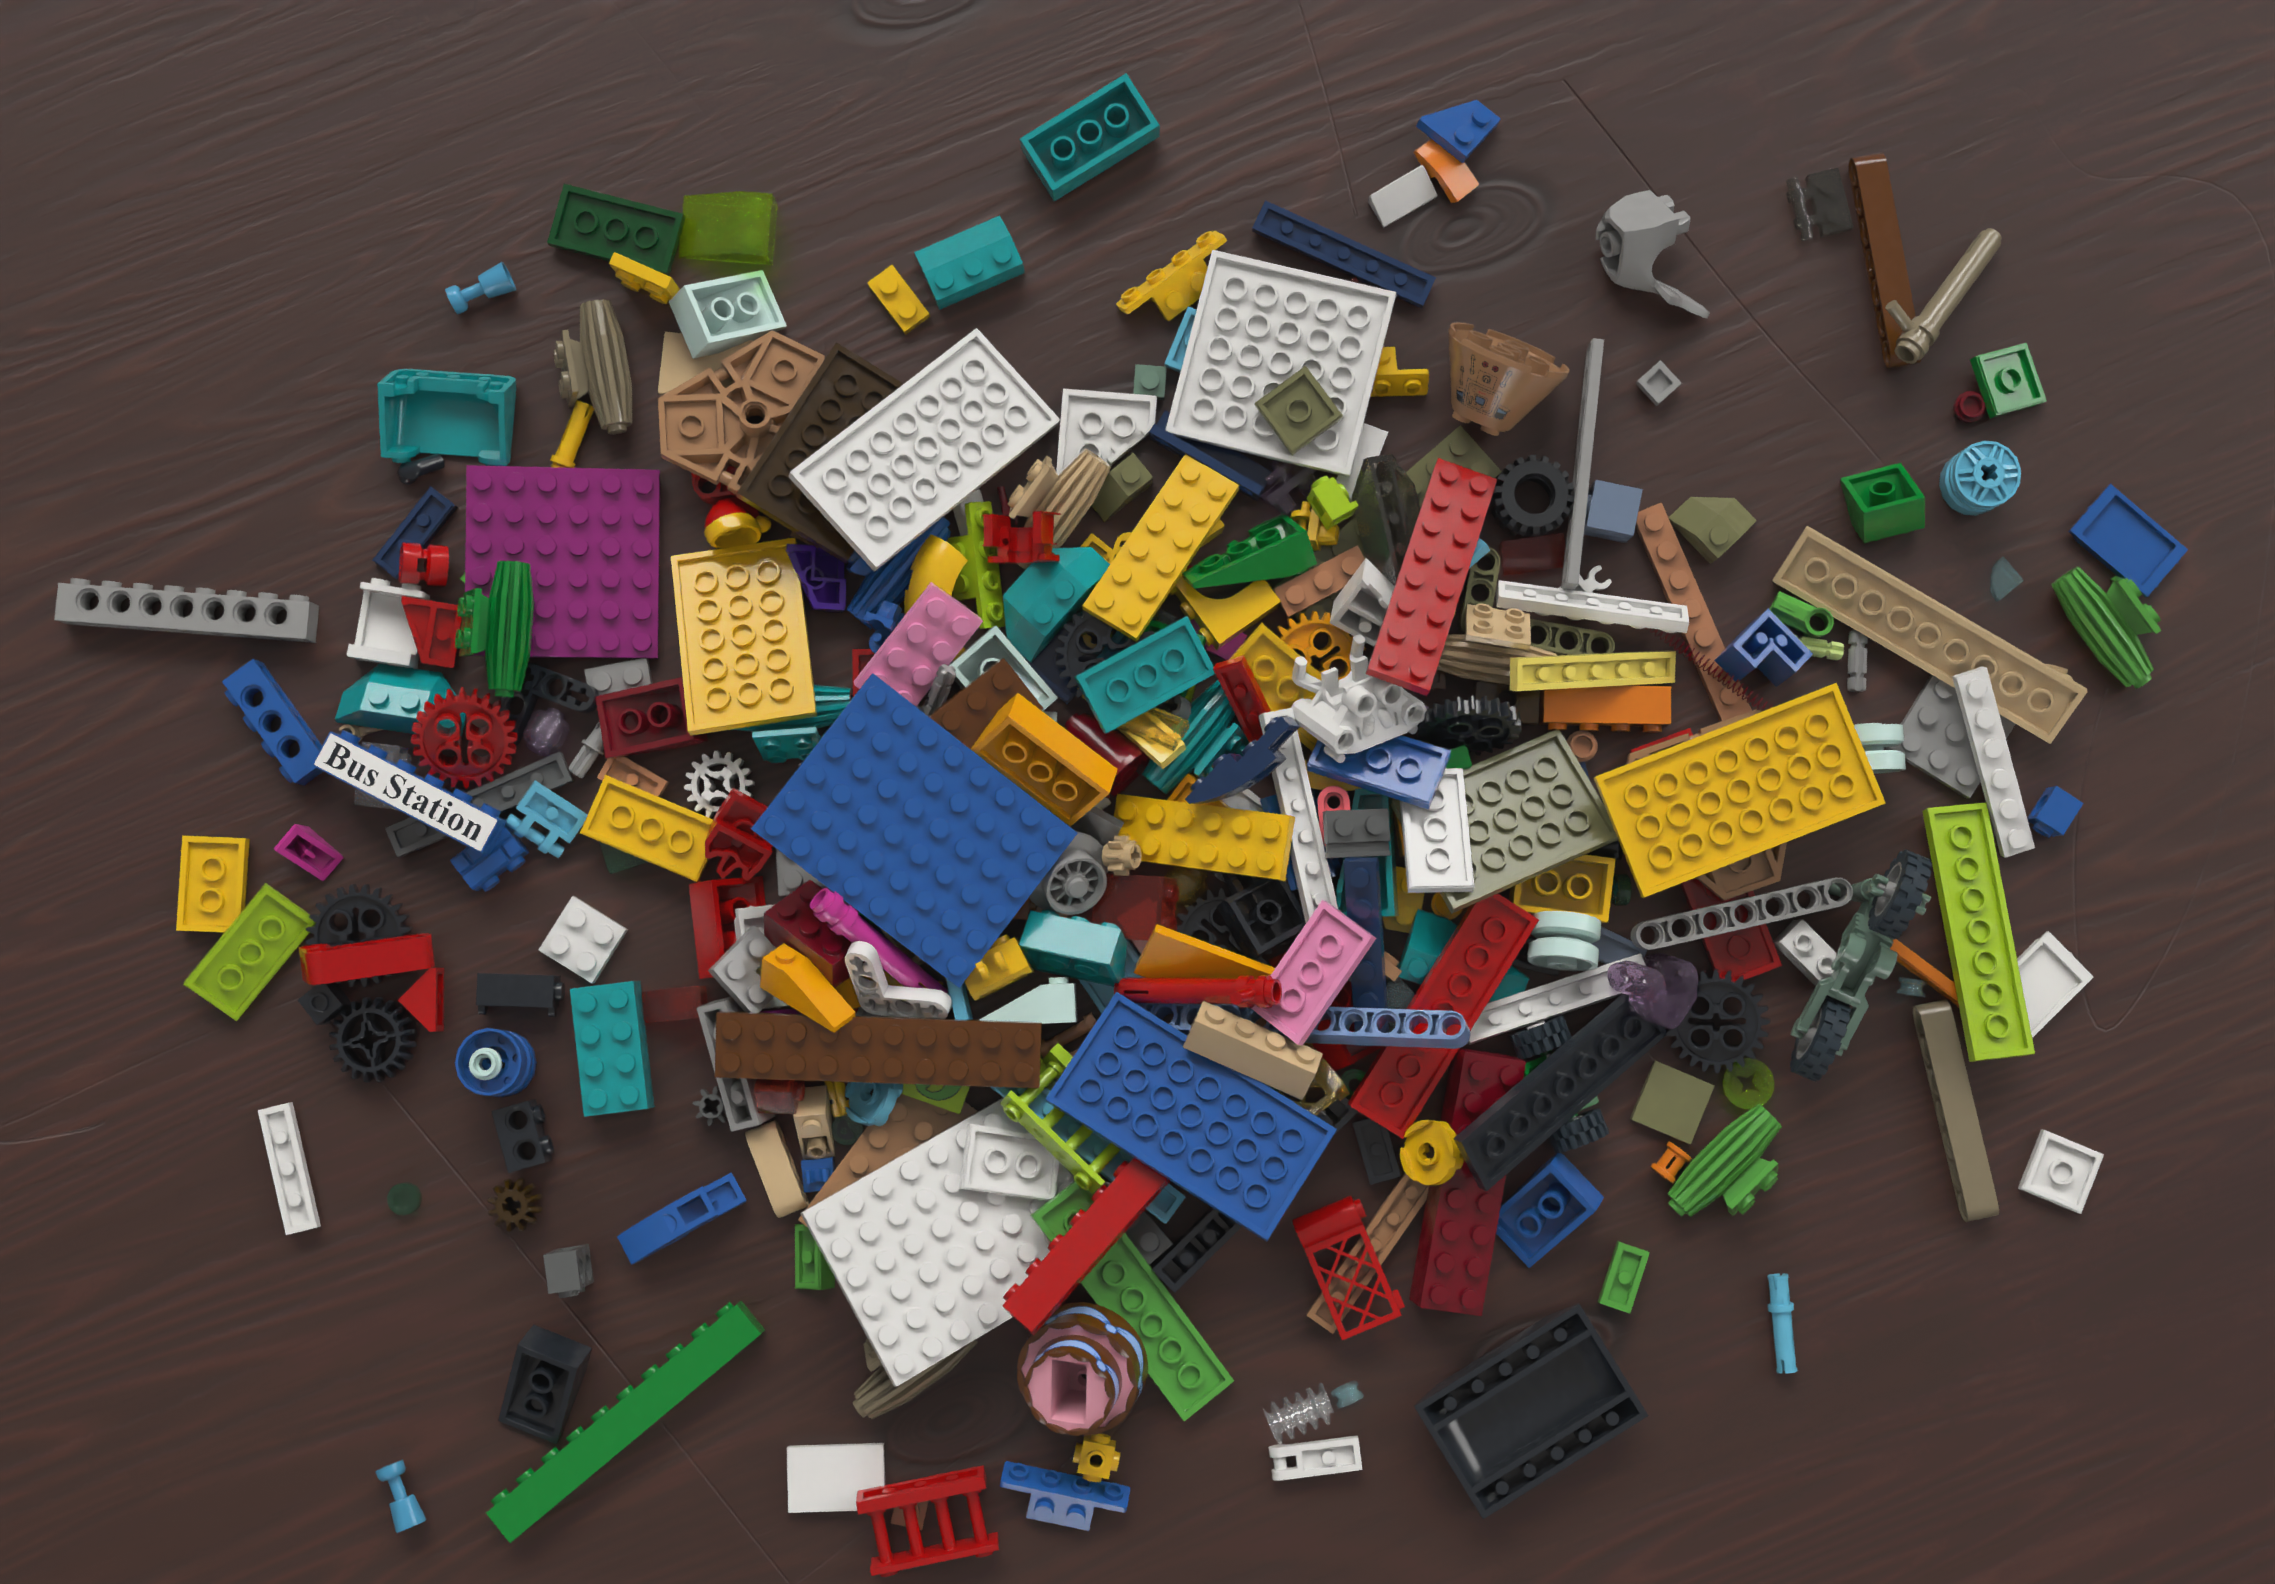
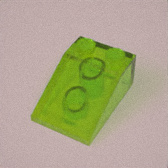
(729, 227)

